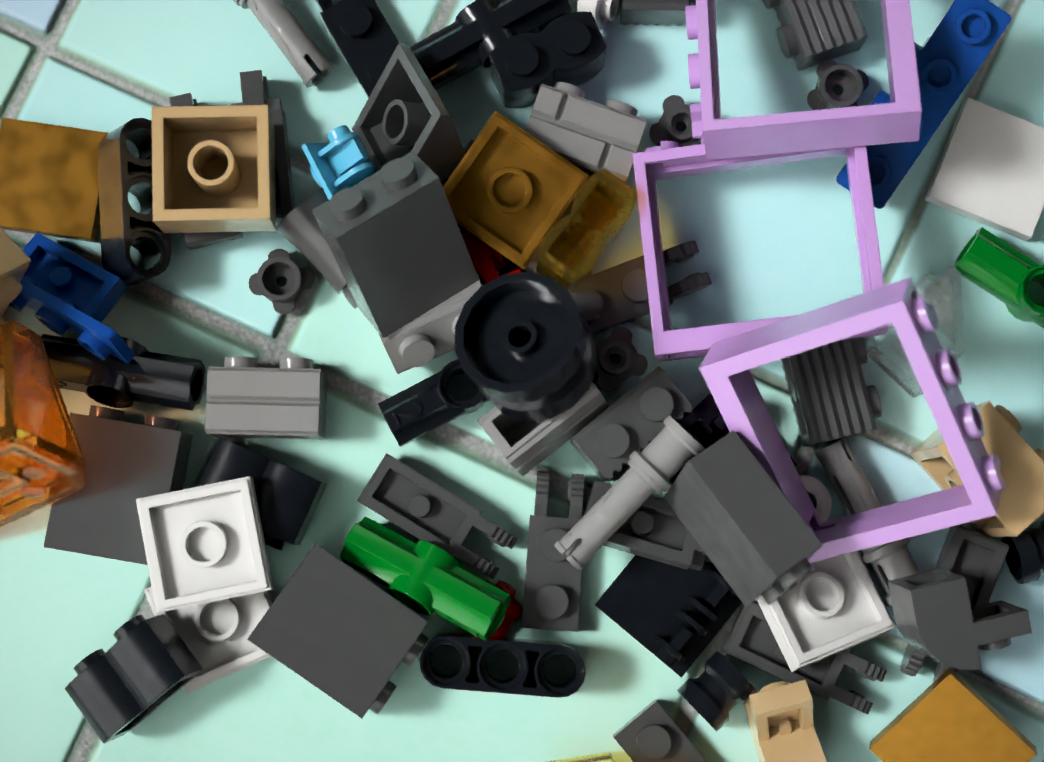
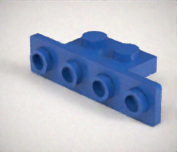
(944, 70)
(72, 297)

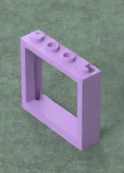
(804, 129)
(674, 162)
(938, 375)

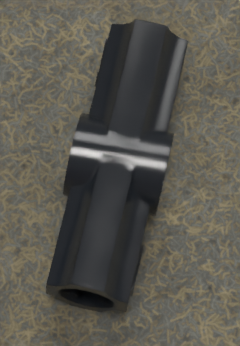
(478, 31)
(146, 379)
(427, 406)

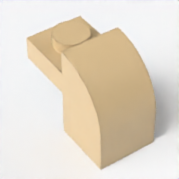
(784, 723)

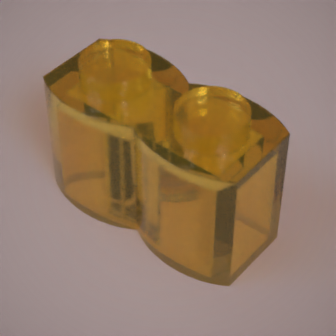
(595, 221)

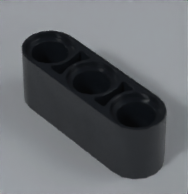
(119, 223)
(476, 676)

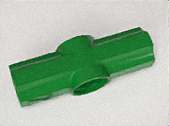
(1002, 273)
(425, 578)

